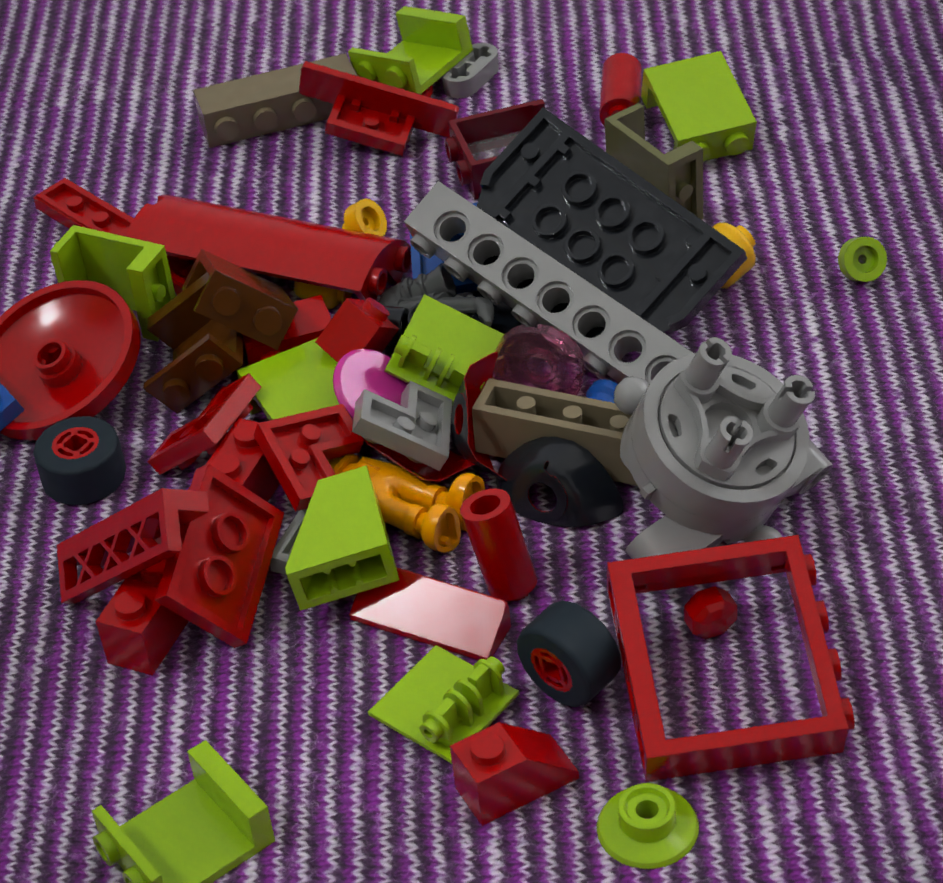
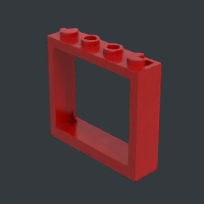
(742, 746)

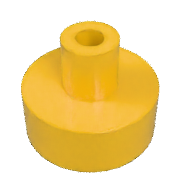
(365, 217)

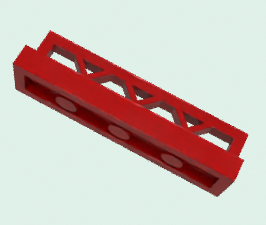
(126, 532)

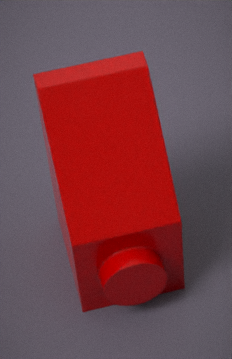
(508, 769)

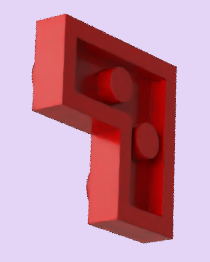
(207, 430)
(302, 445)

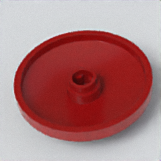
(65, 353)

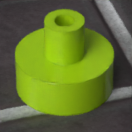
(862, 259)

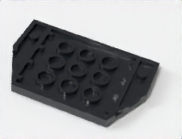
(606, 225)

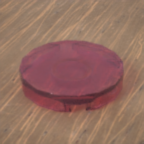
(540, 359)

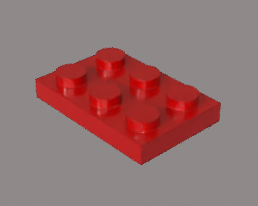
(222, 559)

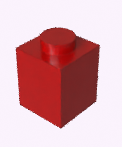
(357, 326)

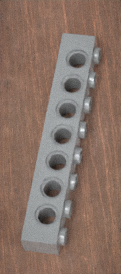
(446, 214)

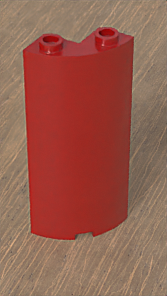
(275, 245)

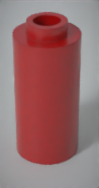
(619, 84)
(499, 544)

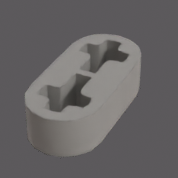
(471, 71)

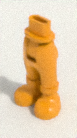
(415, 505)

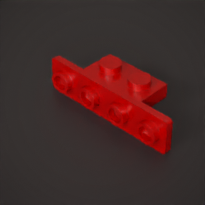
(372, 110)

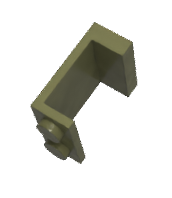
(674, 173)

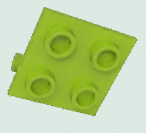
(440, 347)
(445, 700)

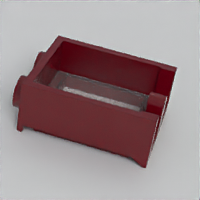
(482, 137)

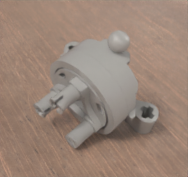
(715, 448)

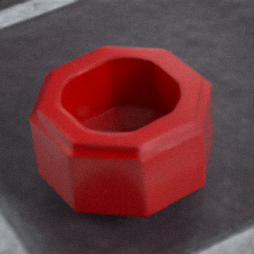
(710, 612)

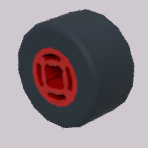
(79, 460)
(569, 653)

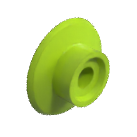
(652, 841)

